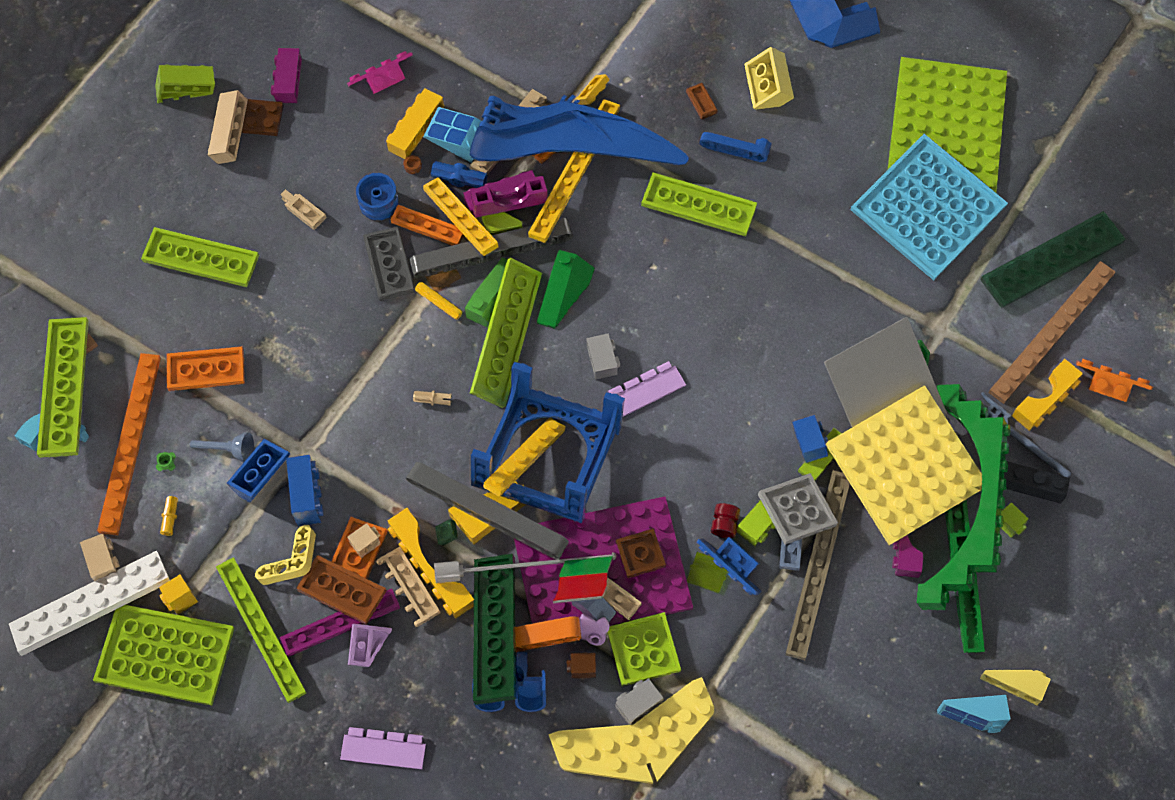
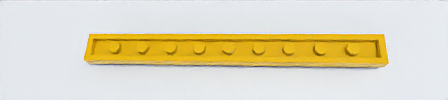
(565, 187)

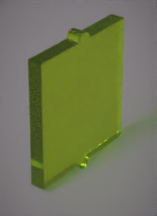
(706, 573)

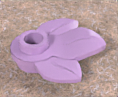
(593, 630)

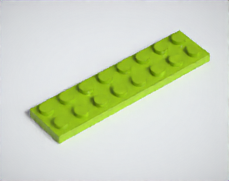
(506, 332)
(63, 387)

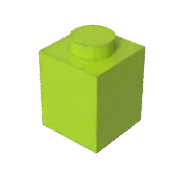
(1013, 520)

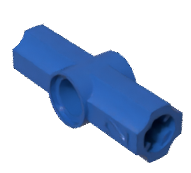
(458, 174)

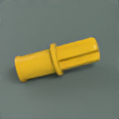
(169, 516)

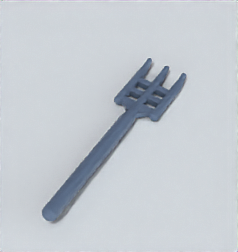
(1023, 439)

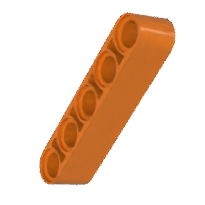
(547, 633)

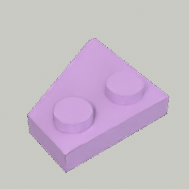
(366, 643)

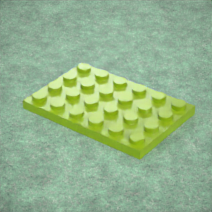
(164, 654)

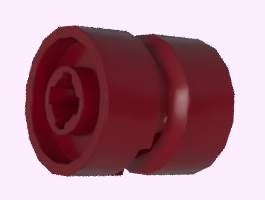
(725, 520)

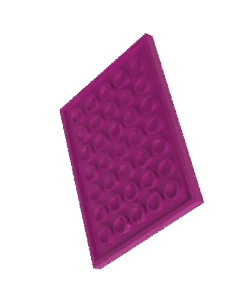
(657, 590)

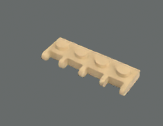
(410, 585)

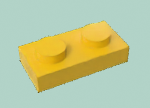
(595, 86)

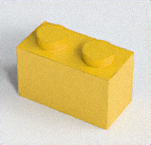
(177, 595)

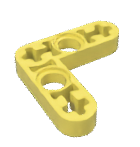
(297, 565)

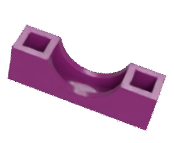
(529, 193)
(908, 559)

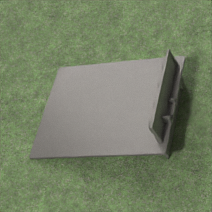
(881, 372)

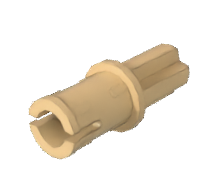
(432, 398)

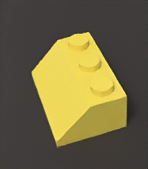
(769, 79)

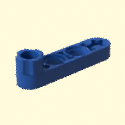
(756, 152)

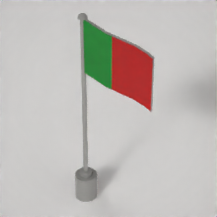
(579, 579)

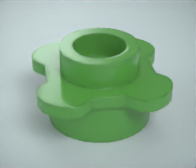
(161, 457)

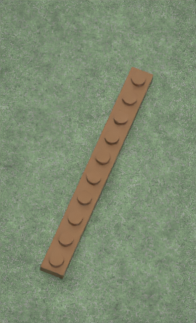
(1051, 332)

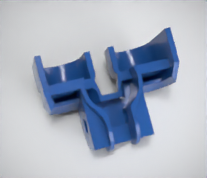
(529, 690)

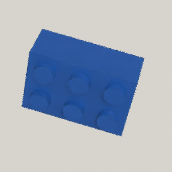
(304, 490)

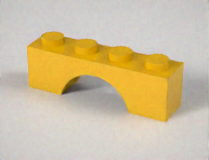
(1032, 410)

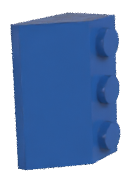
(257, 470)

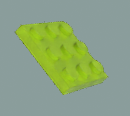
(643, 649)

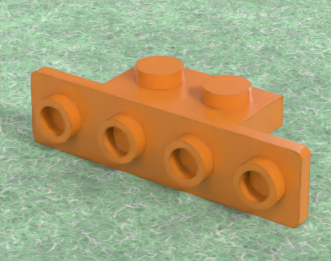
(1111, 383)

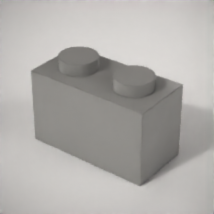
(602, 356)
(638, 701)

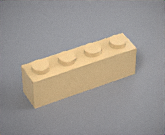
(227, 127)

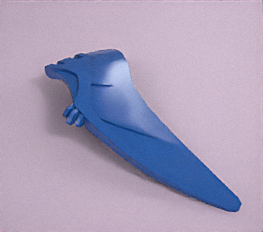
(565, 128)

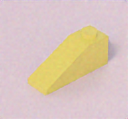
(1023, 683)

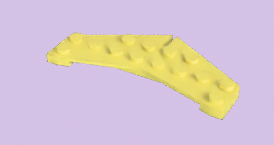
(628, 749)

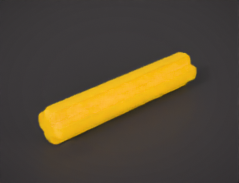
(438, 300)

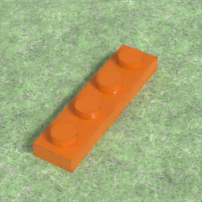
(426, 225)

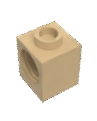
(364, 539)

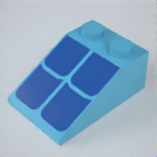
(453, 131)
(981, 713)

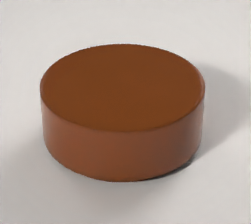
(412, 164)

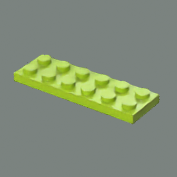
(699, 204)
(200, 257)

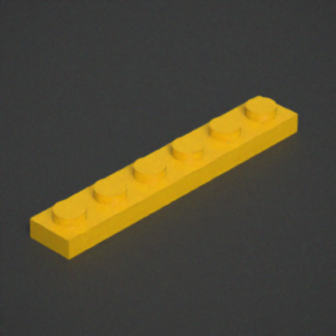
(460, 216)
(524, 457)

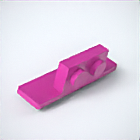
(384, 76)

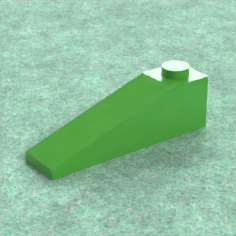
(483, 300)

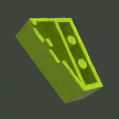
(183, 81)

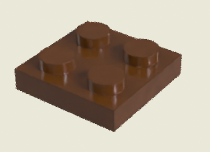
(262, 117)
(640, 553)

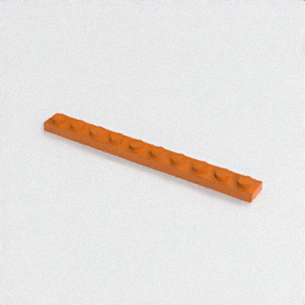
(129, 444)

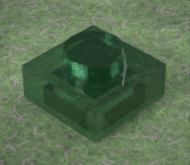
(446, 532)

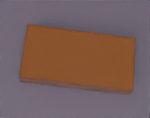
(701, 101)

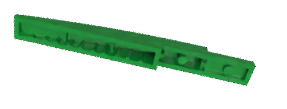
(967, 601)

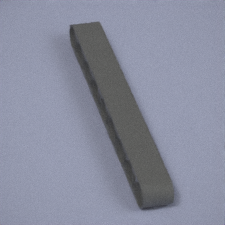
(467, 255)
(487, 510)

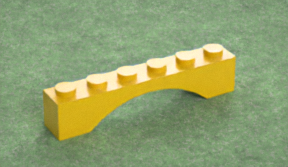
(453, 594)

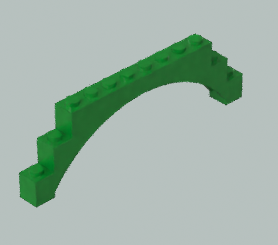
(982, 545)

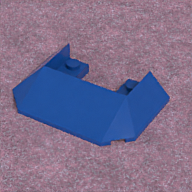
(833, 26)

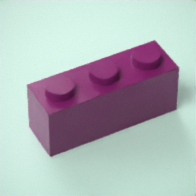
(286, 75)

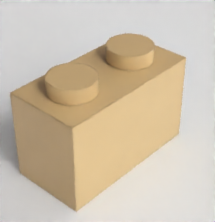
(99, 556)

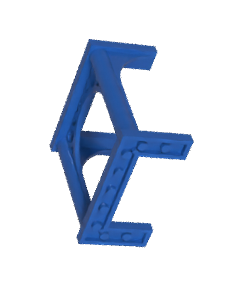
(522, 395)

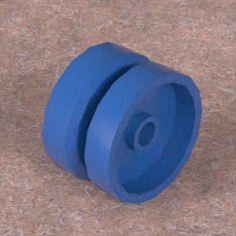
(377, 196)

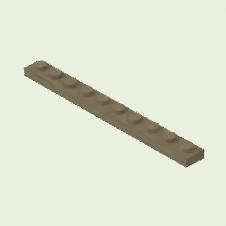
(817, 571)

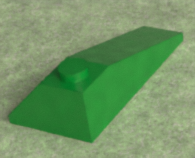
(566, 283)

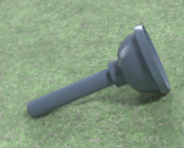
(240, 446)

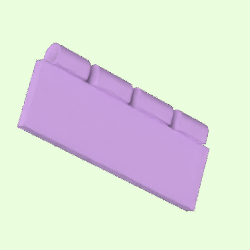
(651, 388)
(377, 750)

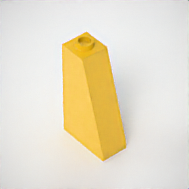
(475, 528)

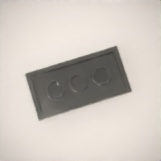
(389, 263)

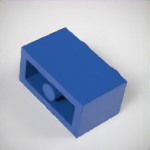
(810, 438)

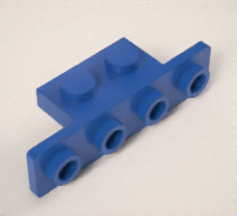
(735, 560)

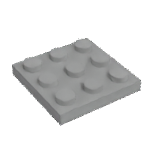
(797, 508)

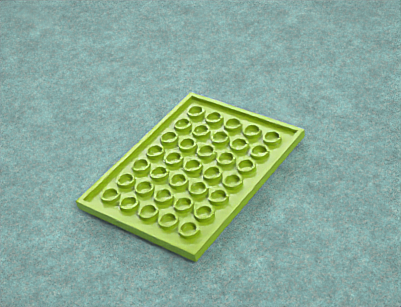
(953, 107)

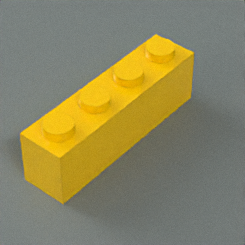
(414, 124)

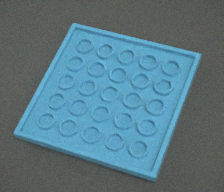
(928, 206)

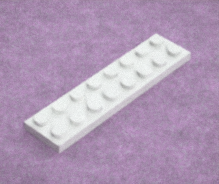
(88, 603)

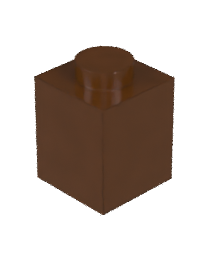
(582, 665)

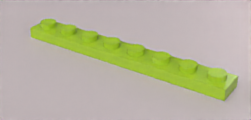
(261, 630)

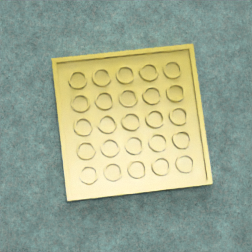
(906, 465)

